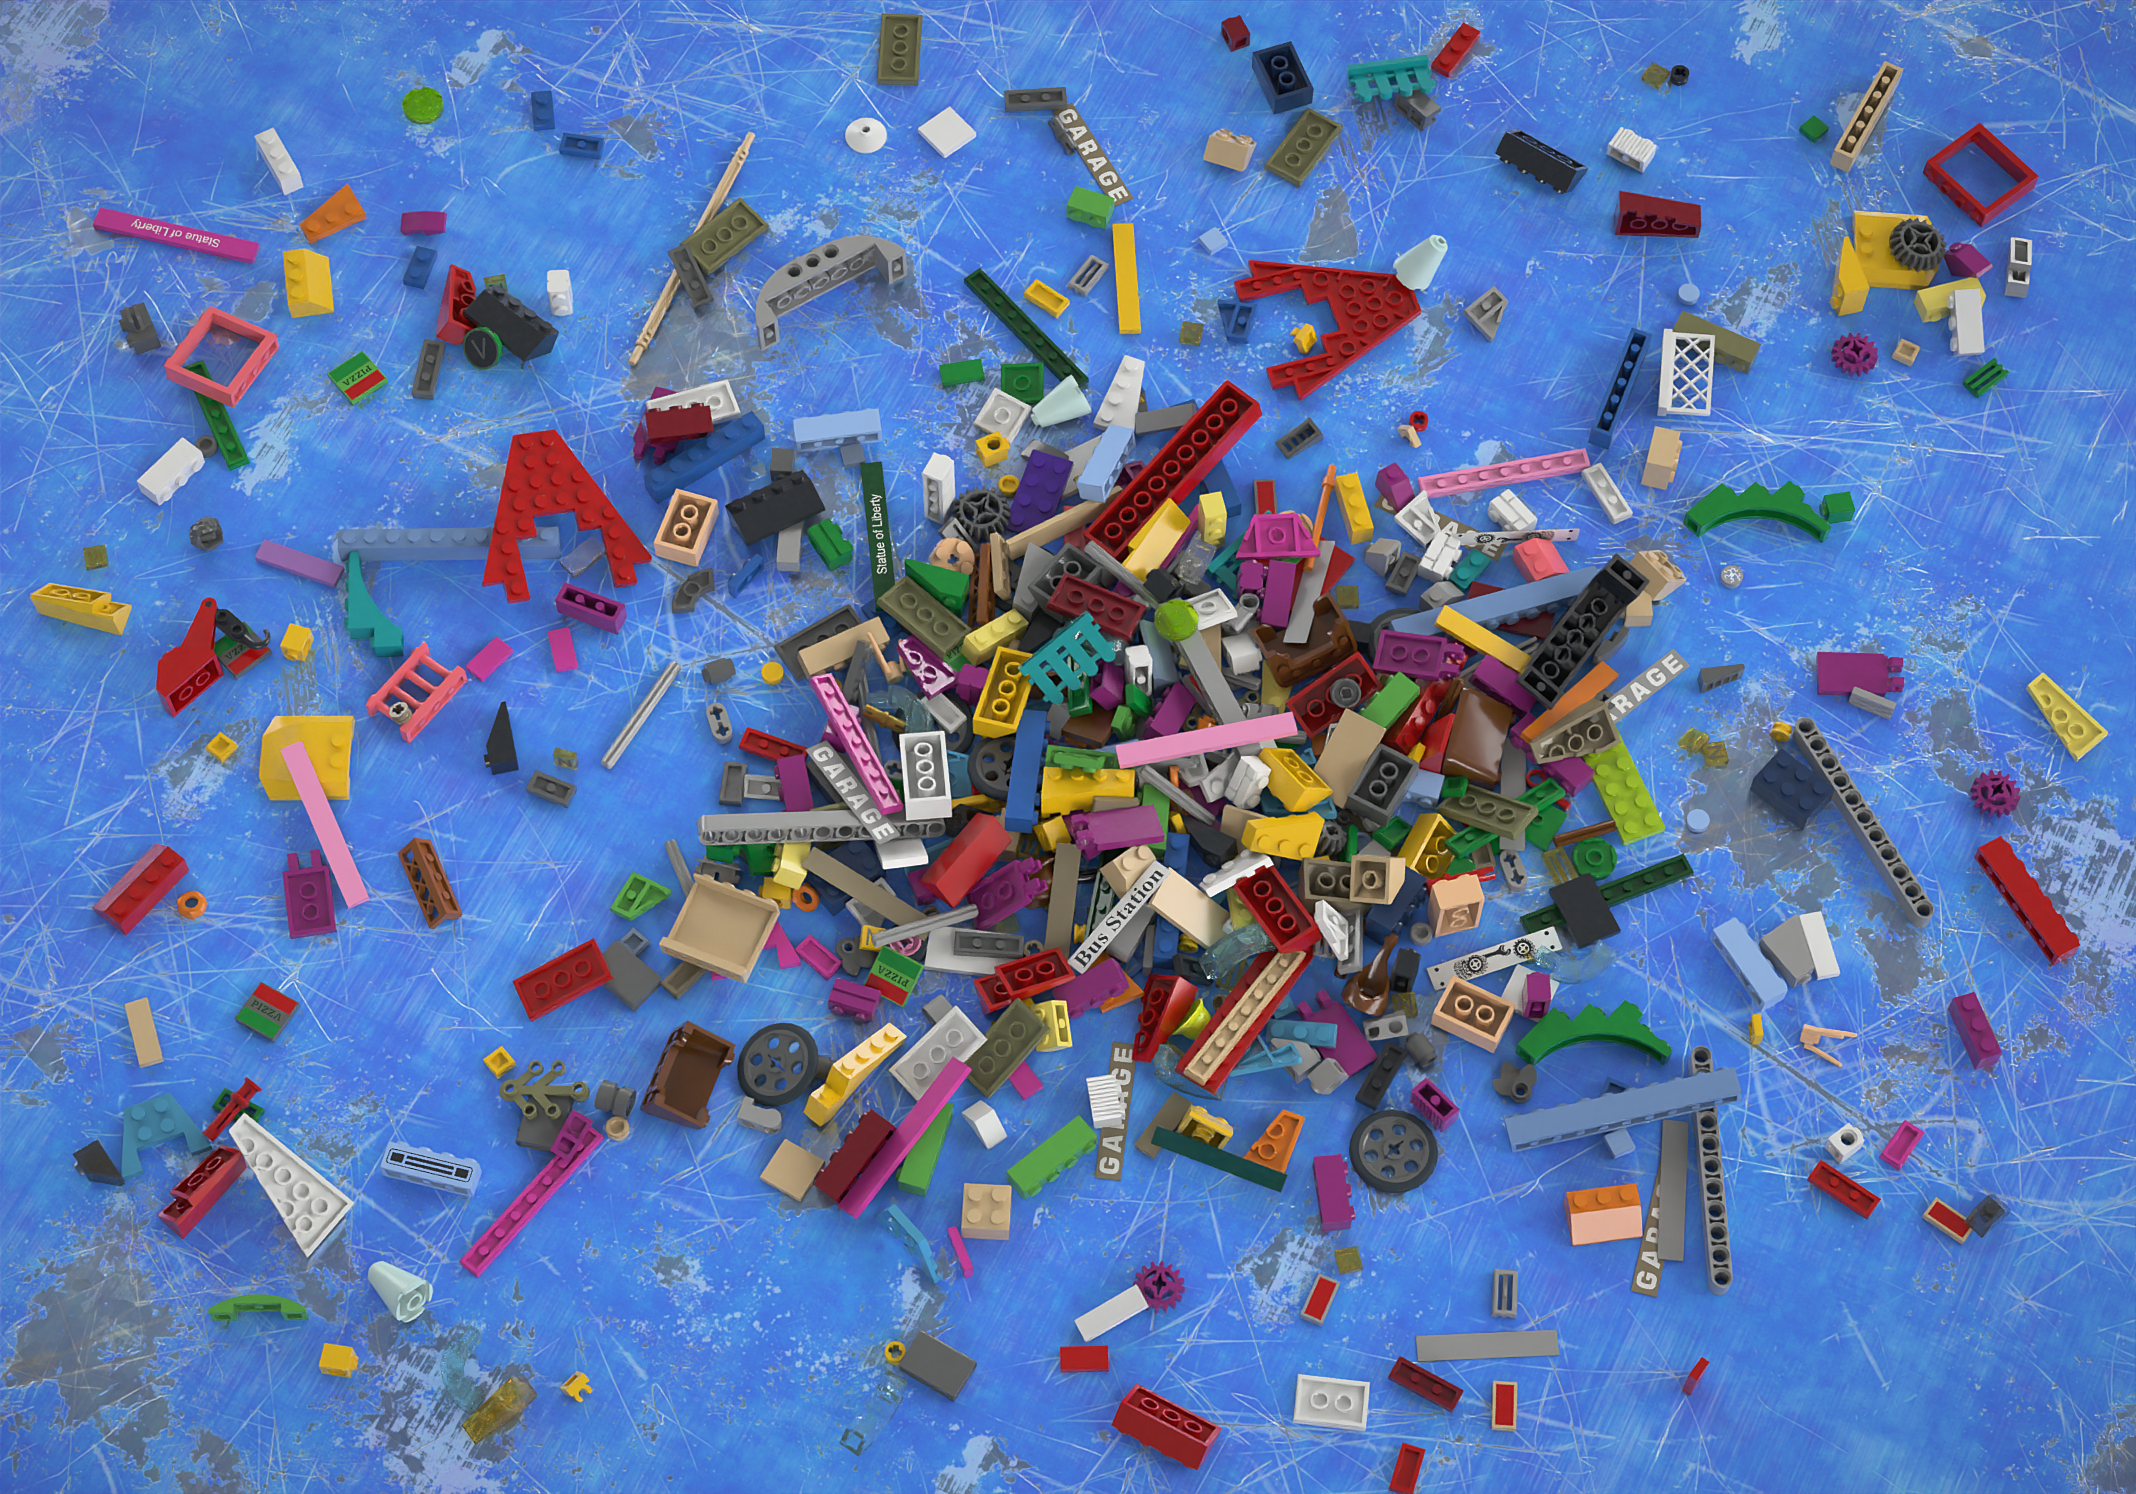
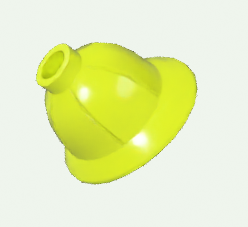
(1193, 1021)

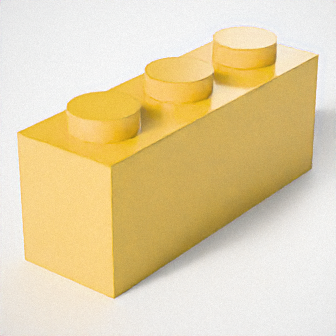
(1353, 508)

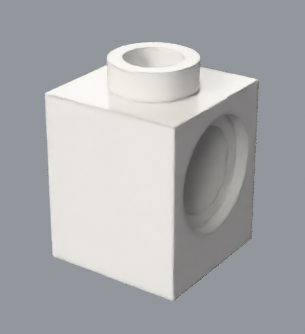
(1840, 1151)

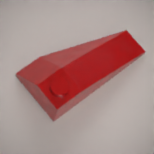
(457, 296)
(1164, 1006)

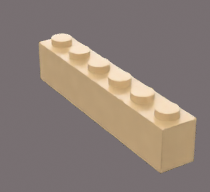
(1866, 116)

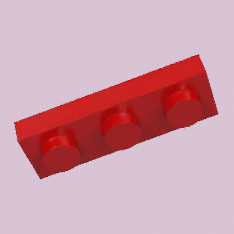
(1455, 50)
(769, 746)
(1843, 1189)

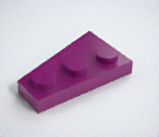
(926, 667)

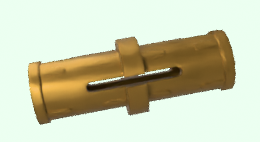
(884, 719)

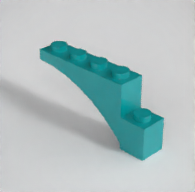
(365, 618)

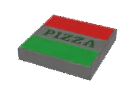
(238, 657)
(267, 1012)

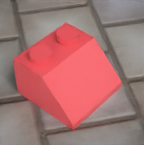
(1538, 560)

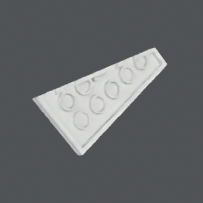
(299, 1193)

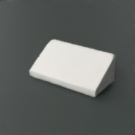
(761, 787)

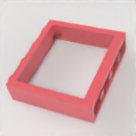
(245, 377)

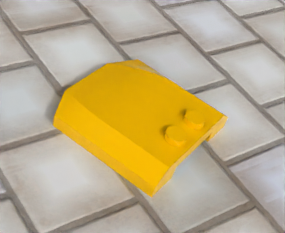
(1872, 250)
(328, 748)

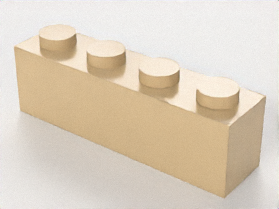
(839, 649)

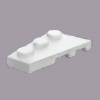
(1231, 870)

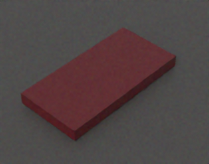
(1111, 611)
(1524, 627)

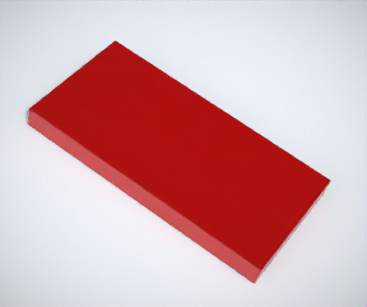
(1338, 565)
(562, 979)

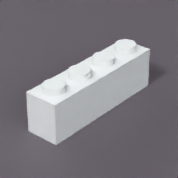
(938, 488)

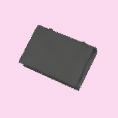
(632, 978)
(542, 1131)
(937, 1365)

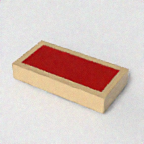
(1947, 1220)
(1504, 1406)

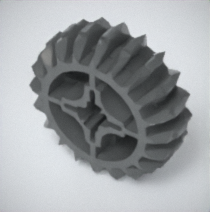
(1917, 245)
(976, 503)

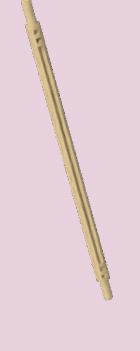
(674, 282)

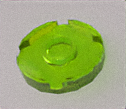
(423, 105)
(1176, 620)

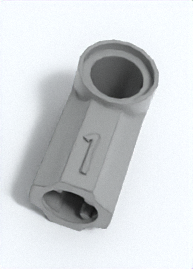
(1245, 614)

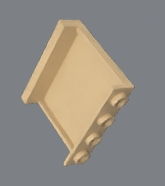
(721, 928)

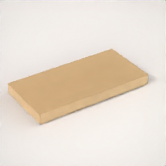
(1347, 754)
(1189, 910)

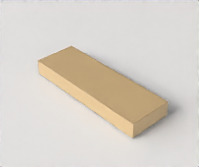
(1000, 566)
(144, 1032)

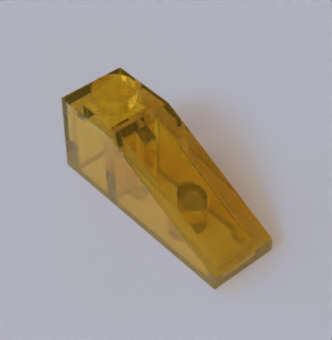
(500, 1408)

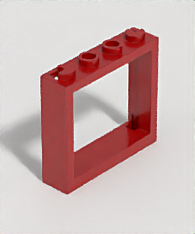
(2001, 155)

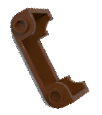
(1327, 644)
(1478, 739)
(687, 1076)

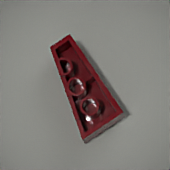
(1655, 216)
(854, 1156)

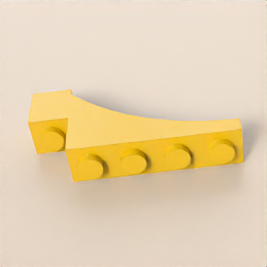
(850, 1072)

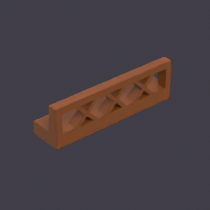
(985, 596)
(431, 877)

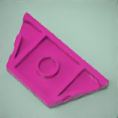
(1276, 538)

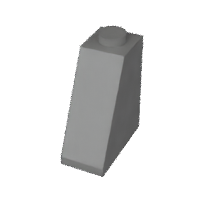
(1789, 952)

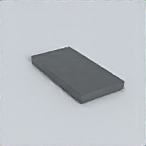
(829, 626)

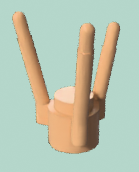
(892, 671)
(1811, 1035)

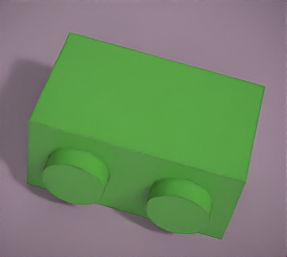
(1090, 207)

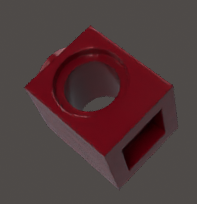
(1235, 33)

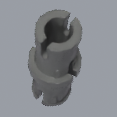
(1063, 135)

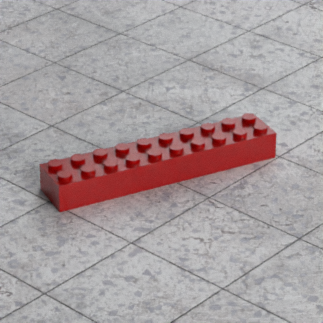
(1176, 468)

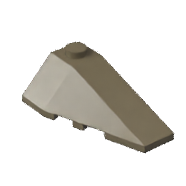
(1578, 733)

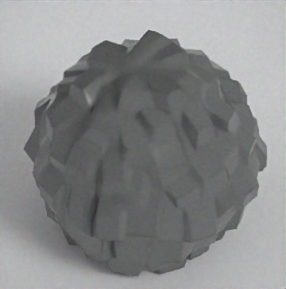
(206, 534)

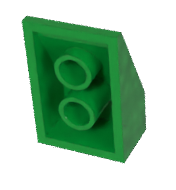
(944, 585)

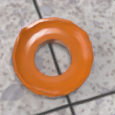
(1173, 775)
(801, 902)
(194, 912)

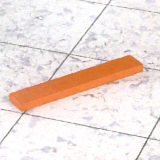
(1586, 689)

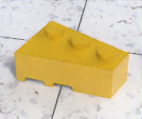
(1284, 837)

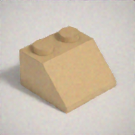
(1127, 868)
(1376, 878)

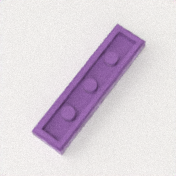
(299, 563)

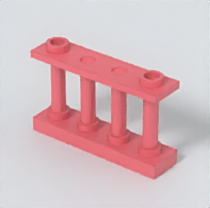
(431, 706)

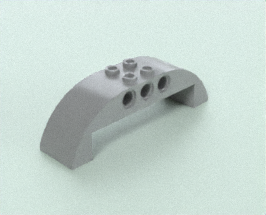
(819, 273)

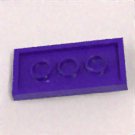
(1039, 491)

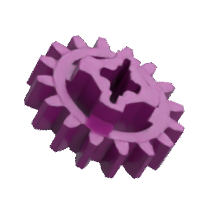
(1854, 354)
(2003, 801)
(1169, 1288)

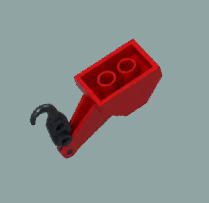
(194, 666)

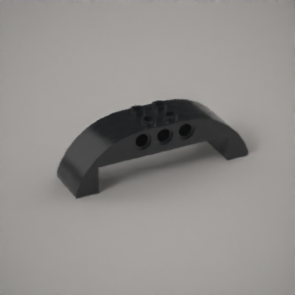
(1580, 630)

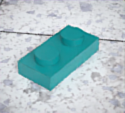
(1469, 569)

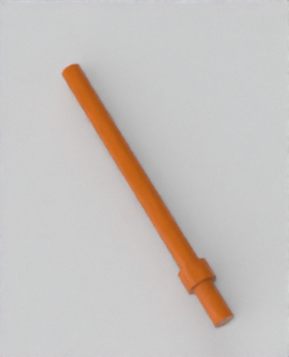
(1327, 485)

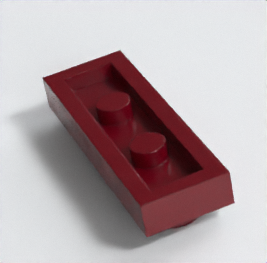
(1425, 1384)

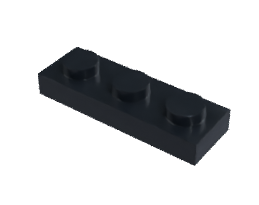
(1381, 1075)

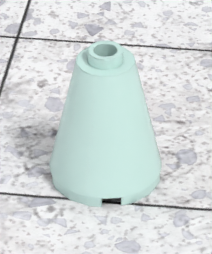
(1420, 263)
(1061, 404)
(400, 1290)

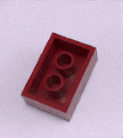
(677, 424)

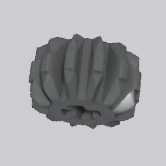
(1331, 839)

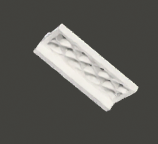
(1667, 373)

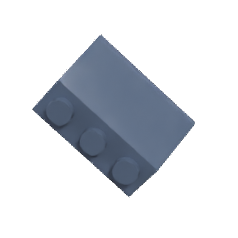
(1163, 660)

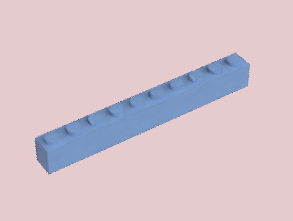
(440, 544)
(1505, 605)
(1623, 1109)

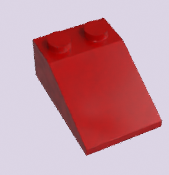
(1436, 742)

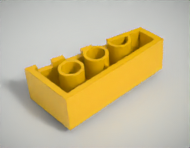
(1075, 789)

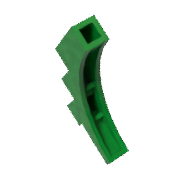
(1784, 505)
(1592, 1025)

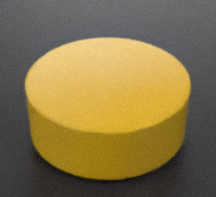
(1008, 485)
(772, 673)

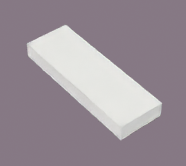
(1606, 493)
(1819, 945)
(1111, 1313)

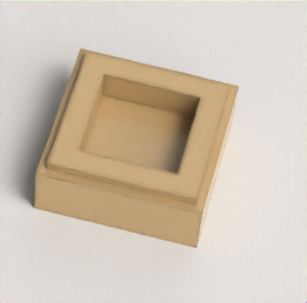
(1906, 352)

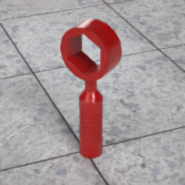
(1564, 804)

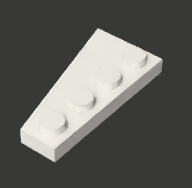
(1123, 396)
(1217, 781)

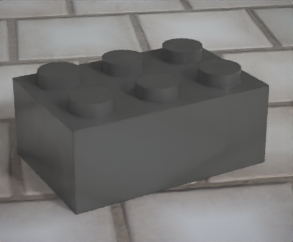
(1382, 785)

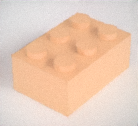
(686, 527)
(1455, 905)
(1473, 1014)

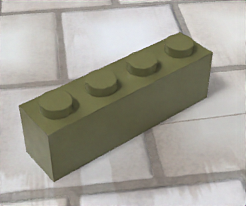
(1729, 346)

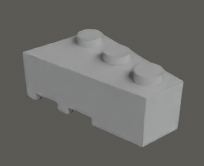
(1034, 562)

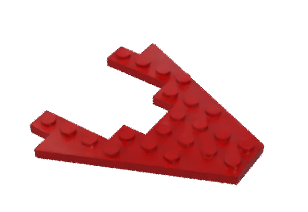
(1363, 304)
(546, 480)

